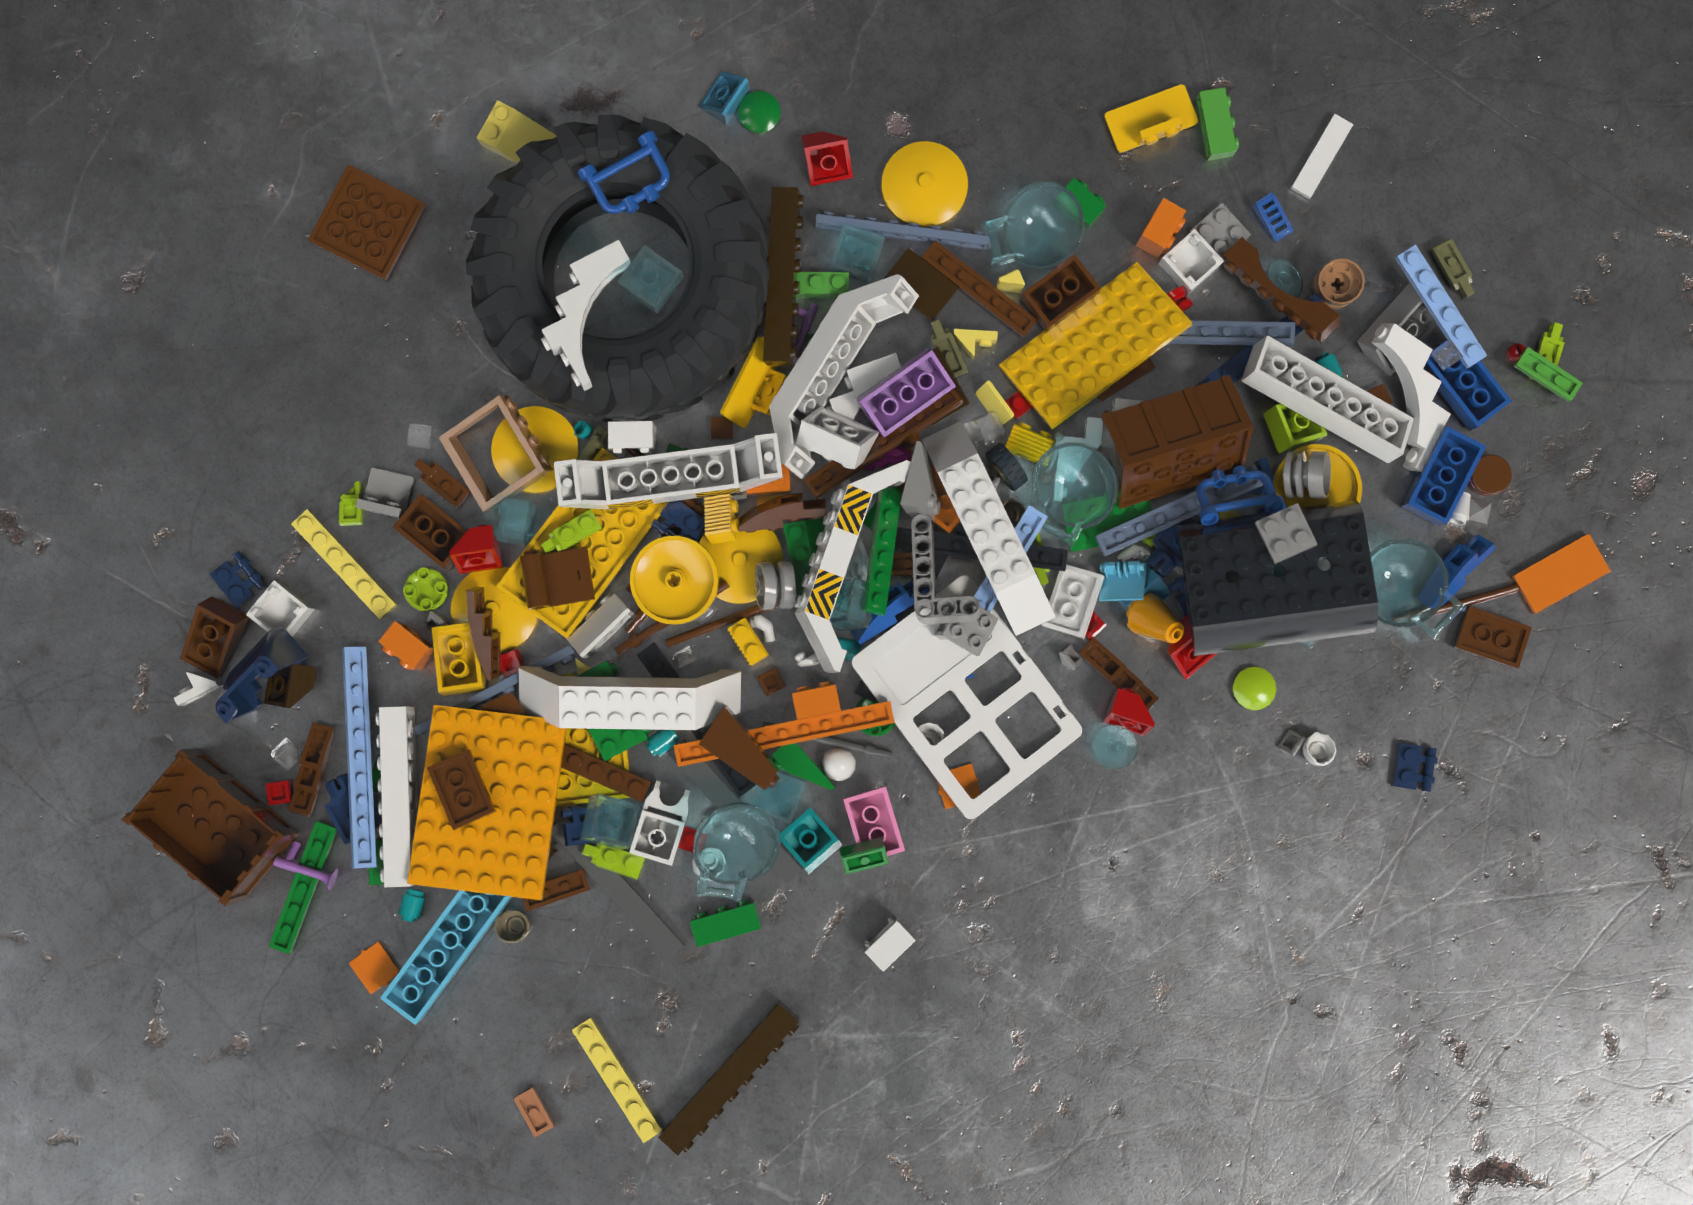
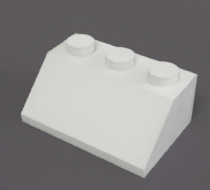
(836, 437)
(600, 625)

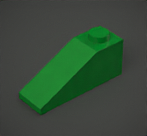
(797, 762)

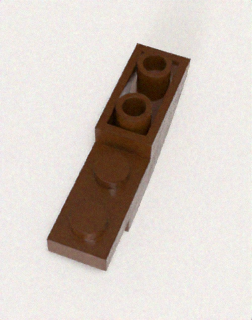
(773, 512)

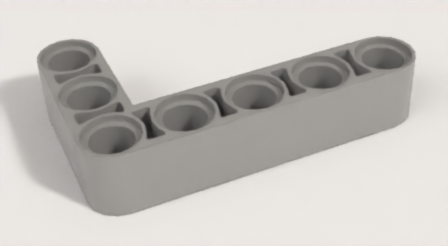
(927, 579)

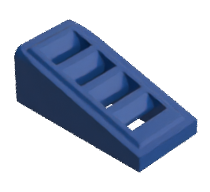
(1262, 214)

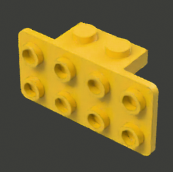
(1151, 118)
(753, 388)

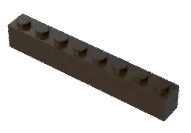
(783, 270)
(728, 1078)

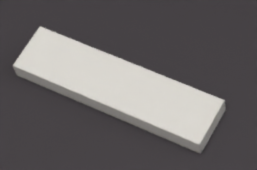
(1321, 156)

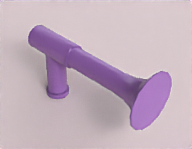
(808, 315)
(287, 863)

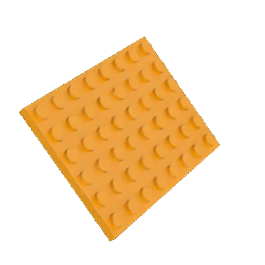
(522, 774)

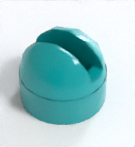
(582, 429)

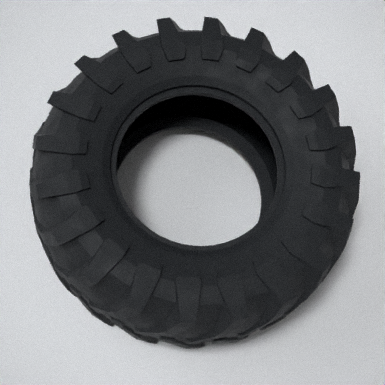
(546, 202)

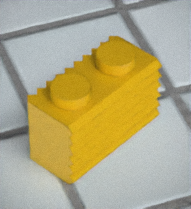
(1027, 443)
(720, 518)
(748, 642)

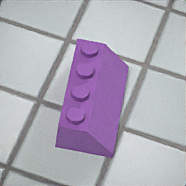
(905, 392)

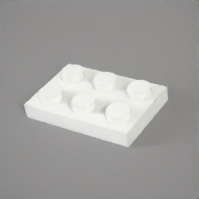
(1074, 600)

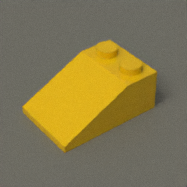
(456, 660)

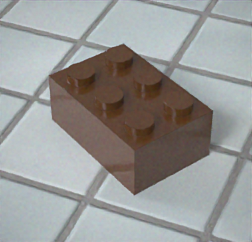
(1060, 293)
(430, 530)

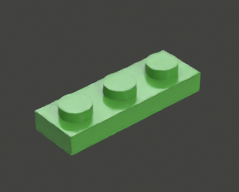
(1548, 374)

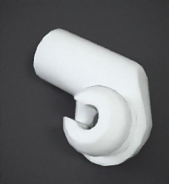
(1134, 551)
(763, 624)
(804, 661)

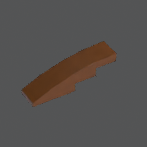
(486, 641)
(1115, 671)
(311, 769)

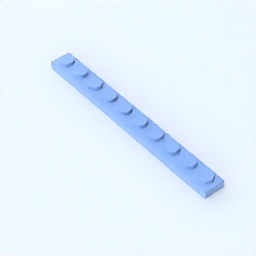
(359, 757)

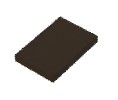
(927, 282)

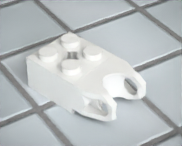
(660, 818)

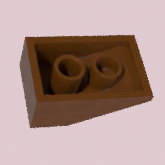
(213, 636)

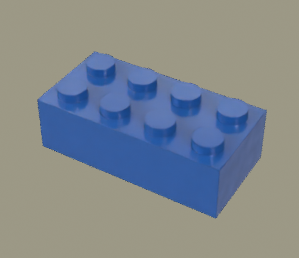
(1469, 391)
(1444, 477)

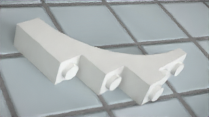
(591, 276)
(860, 380)

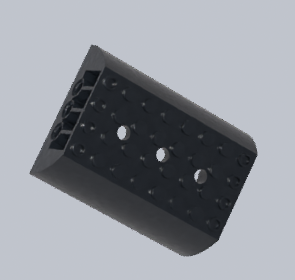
(1274, 609)

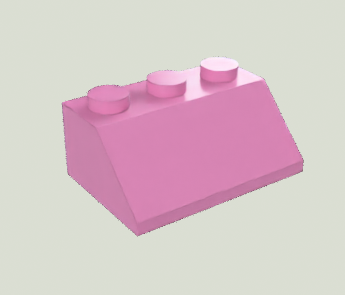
(873, 818)

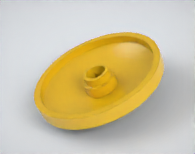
(924, 184)
(555, 440)
(1344, 482)
(738, 561)
(674, 579)
(507, 615)

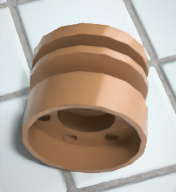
(1343, 273)

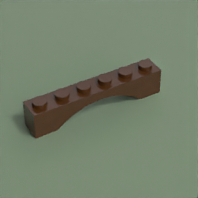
(1312, 316)

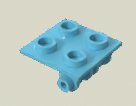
(1123, 580)

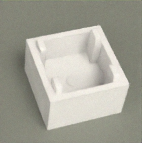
(1191, 261)
(632, 435)
(280, 608)
(889, 943)

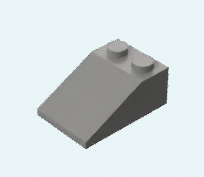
(920, 488)

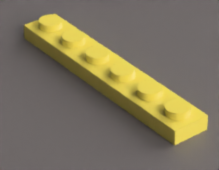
(344, 564)
(617, 1079)

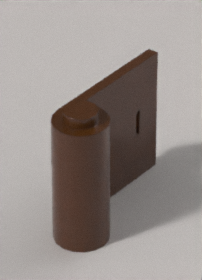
(554, 578)

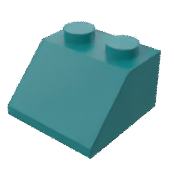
(809, 840)

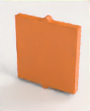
(966, 777)
(374, 967)

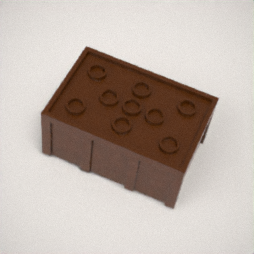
(1176, 440)
(212, 826)

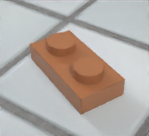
(534, 1111)

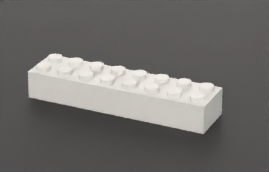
(1327, 399)
(398, 791)

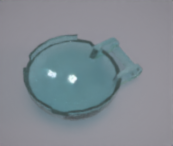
(1039, 227)
(1074, 488)
(1411, 585)
(734, 847)

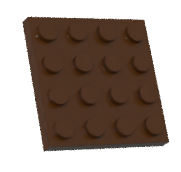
(367, 222)

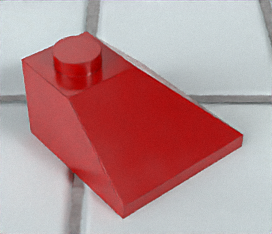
(826, 157)
(477, 550)
(1183, 653)
(1129, 711)

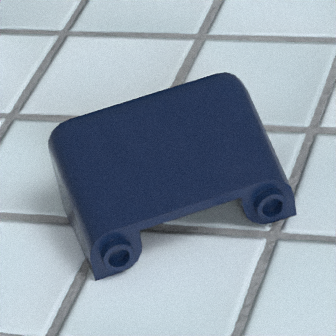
(268, 656)

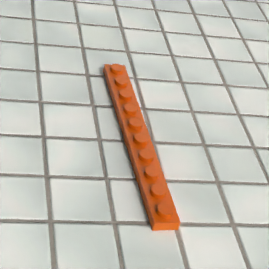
(799, 730)

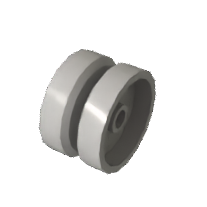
(775, 585)

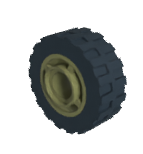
(1006, 466)

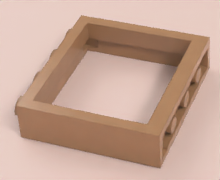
(467, 468)

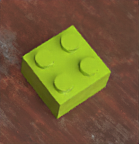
(1291, 429)

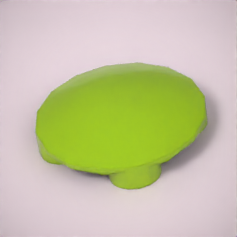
(425, 589)
(1254, 688)

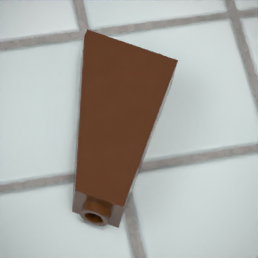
(737, 747)

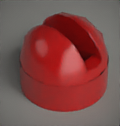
(1513, 353)

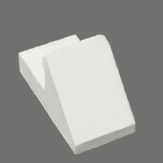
(201, 686)

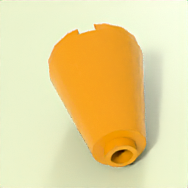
(1154, 619)

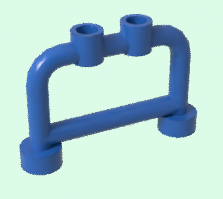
(630, 203)
(1209, 514)

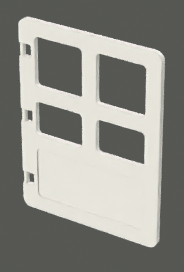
(918, 668)

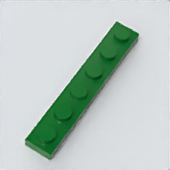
(882, 551)
(302, 888)

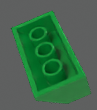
(801, 544)

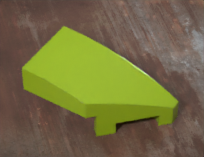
(348, 512)

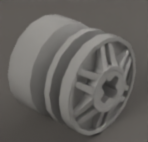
(1304, 474)

